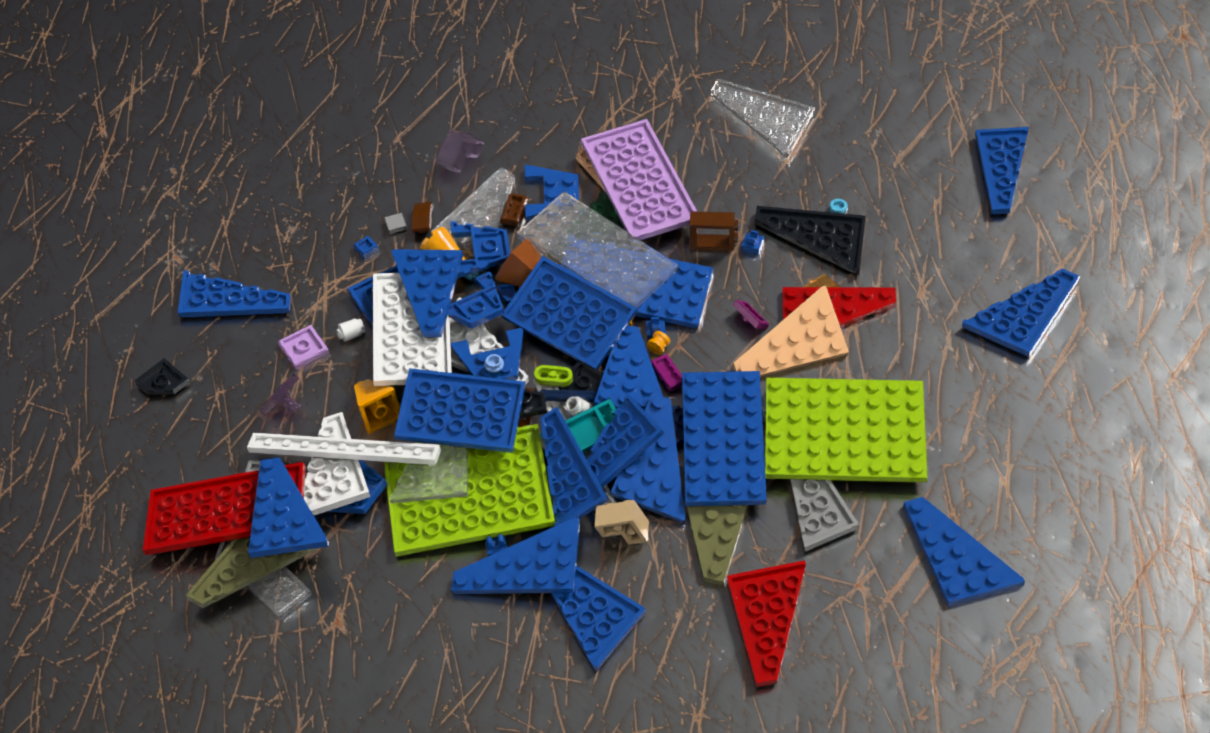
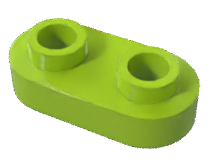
(553, 375)

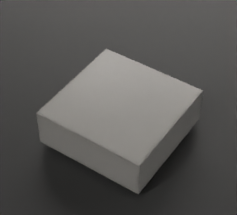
(395, 223)

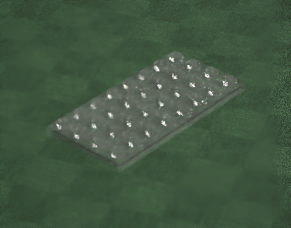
(597, 250)

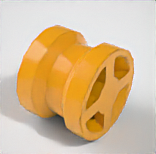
(658, 343)

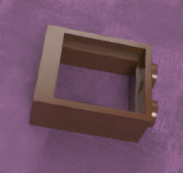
(713, 220)

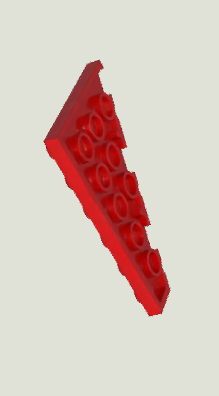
(849, 303)
(765, 612)

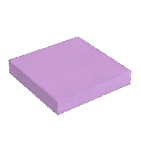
(303, 347)

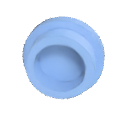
(494, 363)

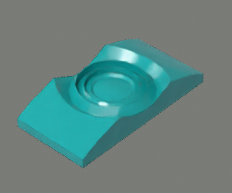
(590, 424)

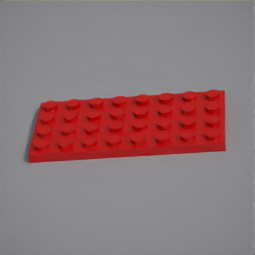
(205, 511)

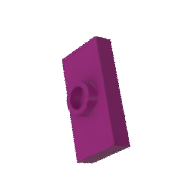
(750, 315)
(667, 372)

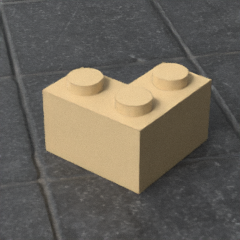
(622, 519)

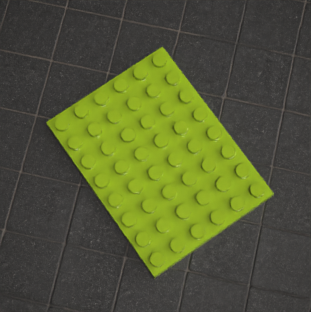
(845, 430)
(504, 497)

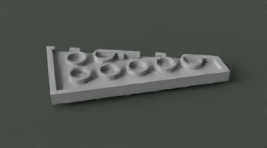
(820, 512)

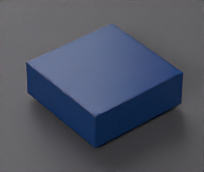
(366, 247)

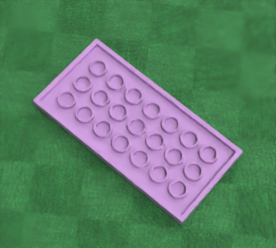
(639, 179)

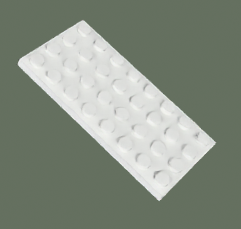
(398, 338)

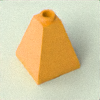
(376, 404)

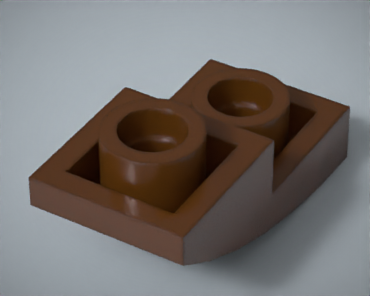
(422, 217)

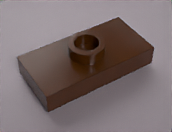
(513, 209)

